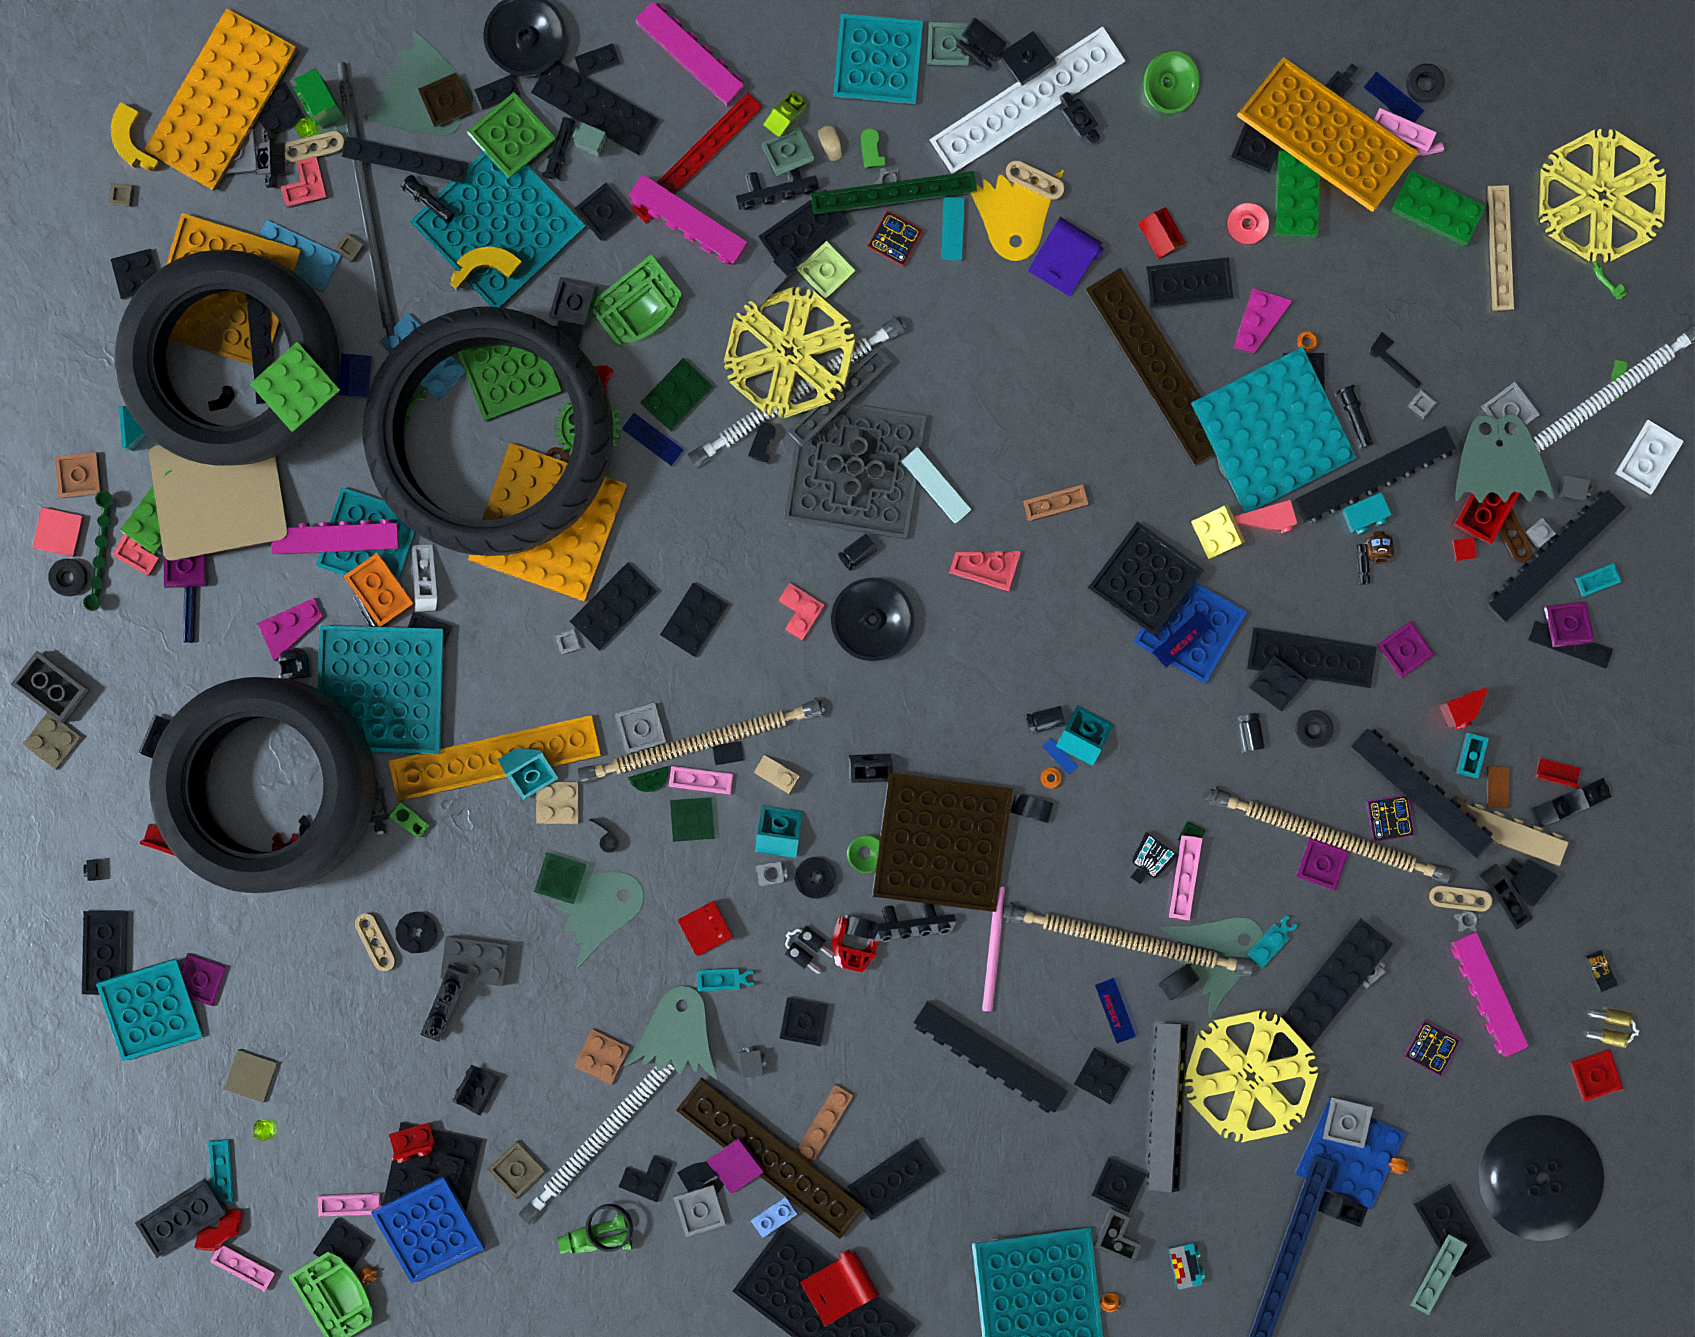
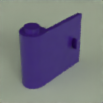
(1067, 254)

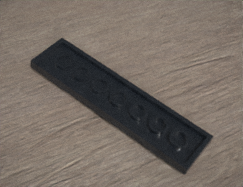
(1331, 987)

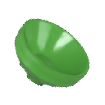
(863, 865)

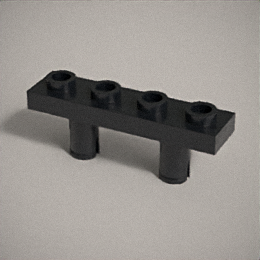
(768, 195)
(916, 927)
(444, 1002)

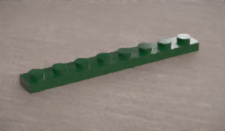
(893, 192)

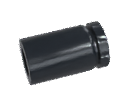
(857, 552)
(1045, 720)
(1251, 732)

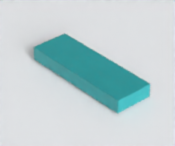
(952, 229)
(221, 1170)

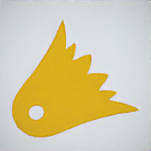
(1012, 212)

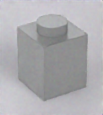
(1539, 533)

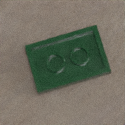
(676, 394)

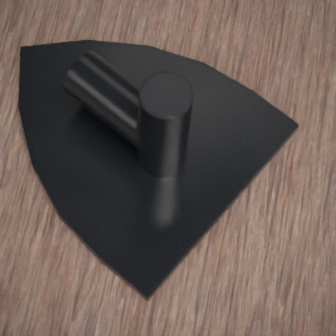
(699, 1176)

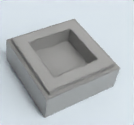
(1422, 404)
(567, 641)

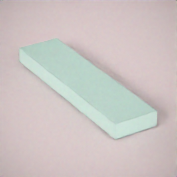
(936, 485)

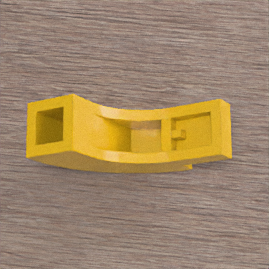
(122, 128)
(481, 258)

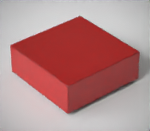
(1464, 549)

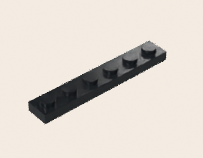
(405, 160)
(259, 338)

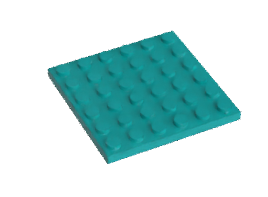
(500, 213)
(1273, 430)
(387, 683)
(1038, 1285)

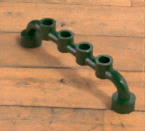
(92, 601)

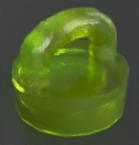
(305, 128)
(262, 1130)

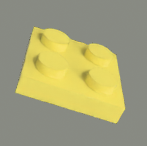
(1218, 531)

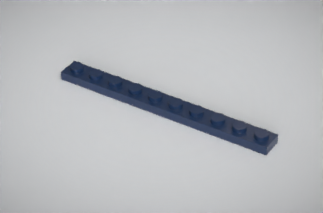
(1291, 1247)

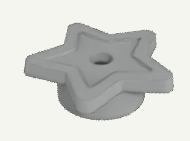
(892, 175)
(1467, 925)

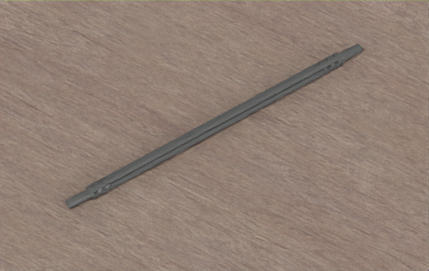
(367, 206)

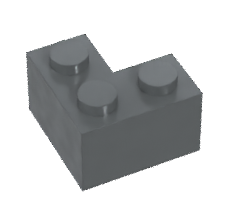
(1112, 1240)

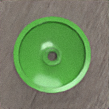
(1180, 82)

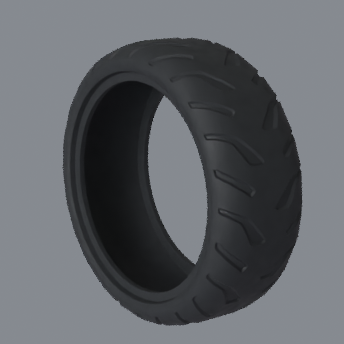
(402, 375)

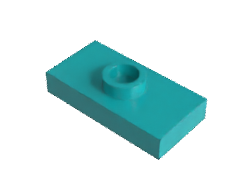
(1598, 580)

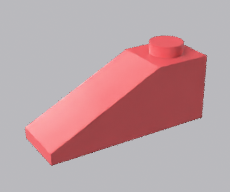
(1273, 517)

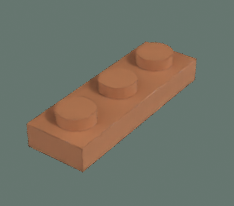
(1055, 502)

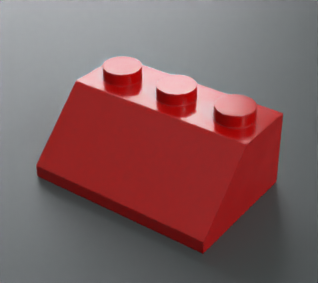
(1484, 518)
(1463, 709)

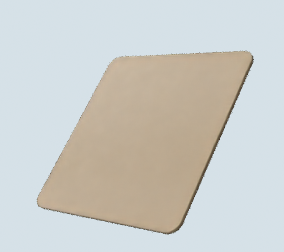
(215, 506)

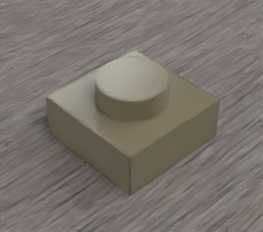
(120, 194)
(349, 247)

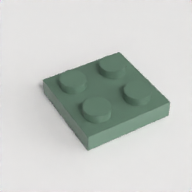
(942, 42)
(787, 151)

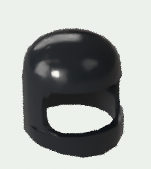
(293, 664)

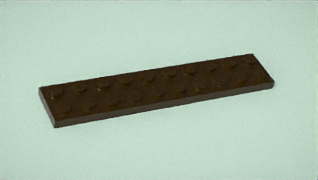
(1151, 360)
(783, 1165)

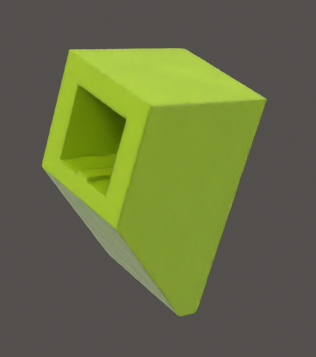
(785, 113)

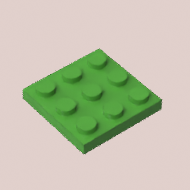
(511, 135)
(295, 386)

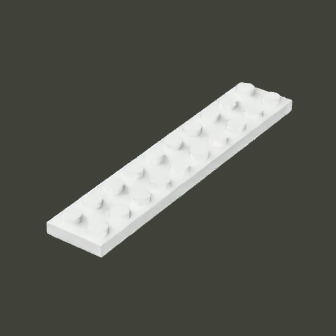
(1024, 104)

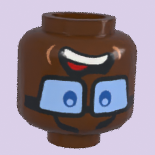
(1380, 547)

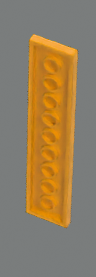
(479, 762)

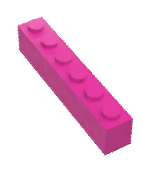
(689, 53)
(687, 219)
(338, 538)
(1489, 994)

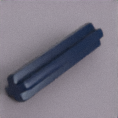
(188, 614)

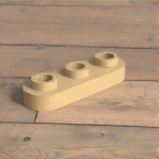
(304, 145)
(1027, 173)
(1469, 898)
(367, 935)

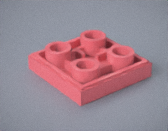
(57, 532)

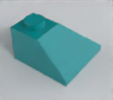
(130, 430)
(527, 771)

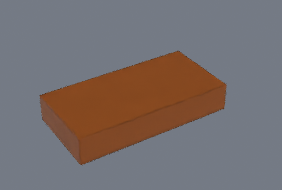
(1497, 787)

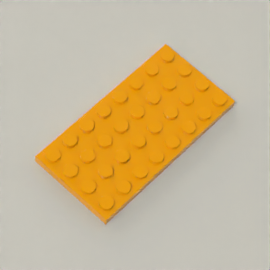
(220, 99)
(1327, 134)

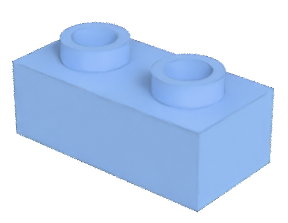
(774, 1217)

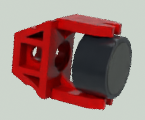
(858, 927)

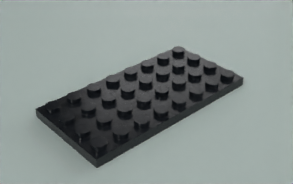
(776, 1292)

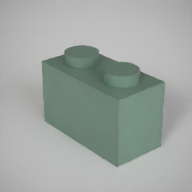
(589, 139)

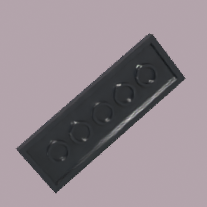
(595, 106)
(1314, 656)

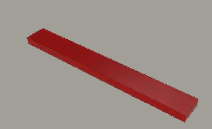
(705, 148)

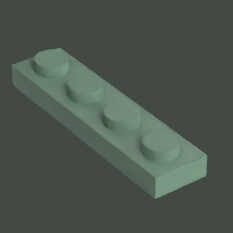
(1439, 1273)

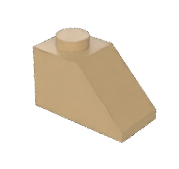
(776, 774)

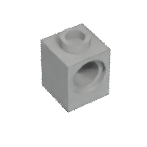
(762, 877)

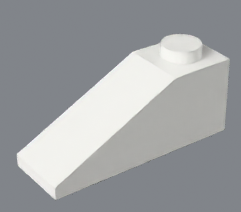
(424, 578)

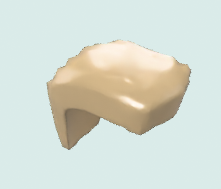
(830, 142)

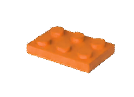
(378, 589)

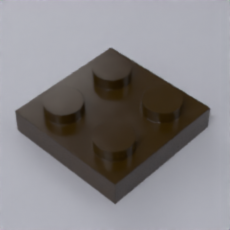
(445, 100)

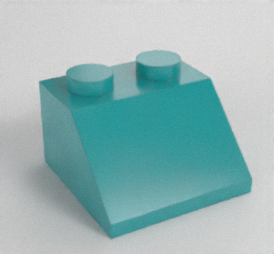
(1084, 735)
(778, 831)

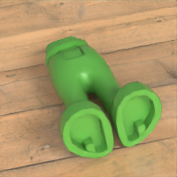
(579, 1242)

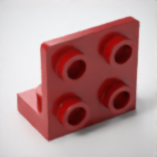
(705, 928)
(412, 1141)

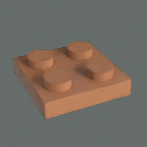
(77, 474)
(601, 1056)

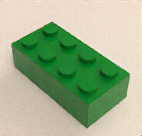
(317, 98)
(1296, 198)
(1437, 208)

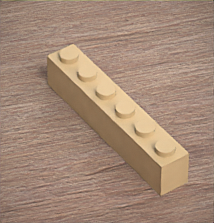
(1516, 835)

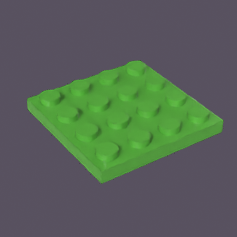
(507, 378)

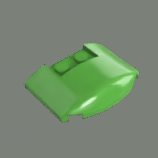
(637, 302)
(333, 1296)

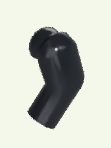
(224, 400)

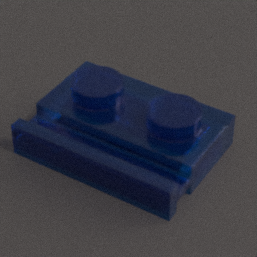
(355, 375)

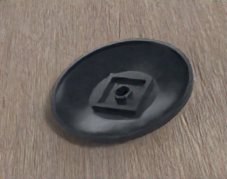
(1511, 1170)

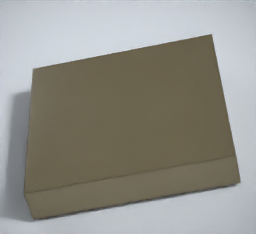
(250, 1076)
(516, 1169)

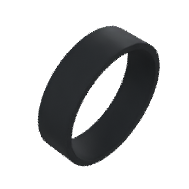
(598, 1245)

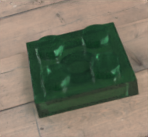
(692, 819)
(560, 878)

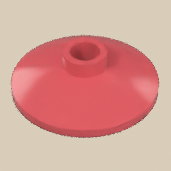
(1248, 233)

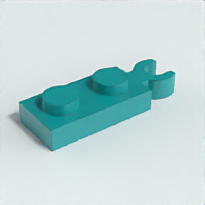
(1270, 942)
(722, 979)

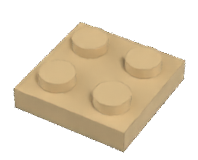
(557, 803)

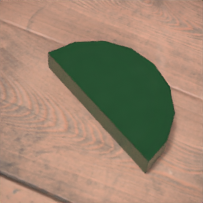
(650, 780)

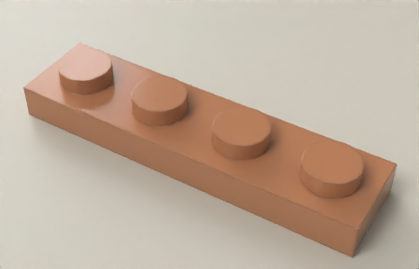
(824, 1123)

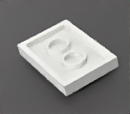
(1649, 457)

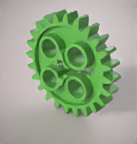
(565, 427)

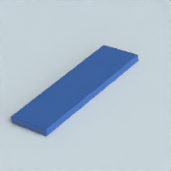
(1060, 756)

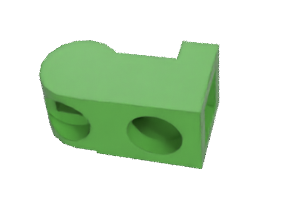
(869, 144)
(408, 819)

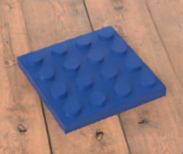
(1205, 653)
(1356, 1170)
(428, 1229)

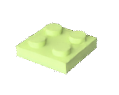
(825, 270)

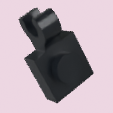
(1340, 82)

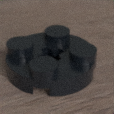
(825, 883)
(404, 931)

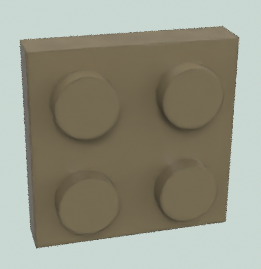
(51, 740)

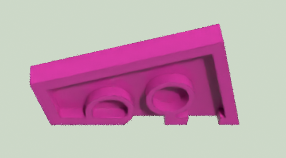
(288, 626)

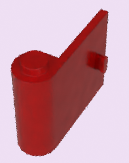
(842, 1285)

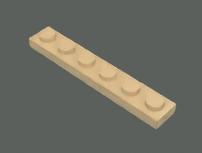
(1500, 248)

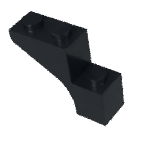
(1572, 802)

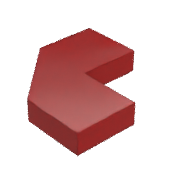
(228, 1226)

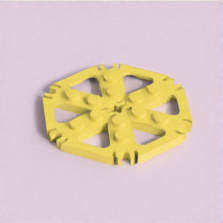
(1603, 177)
(807, 345)
(1257, 1057)

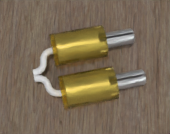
(1616, 1018)

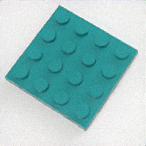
(878, 58)
(361, 507)
(149, 1009)

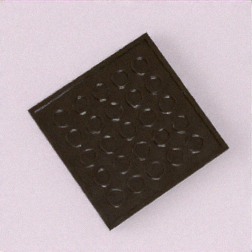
(942, 842)

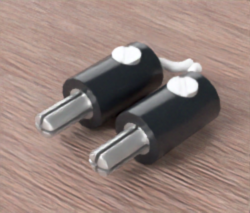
(801, 956)

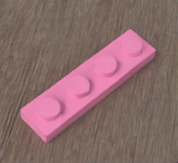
(1185, 877)

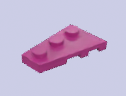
(1259, 318)

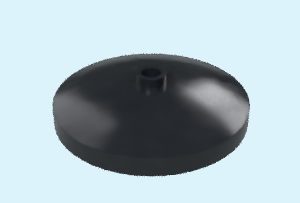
(511, 22)
(867, 639)

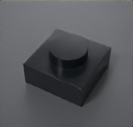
(90, 870)

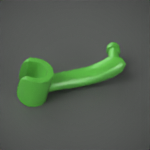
(1619, 291)
(420, 396)

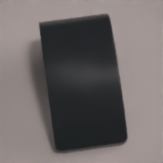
(1032, 807)
(609, 835)

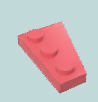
(987, 568)

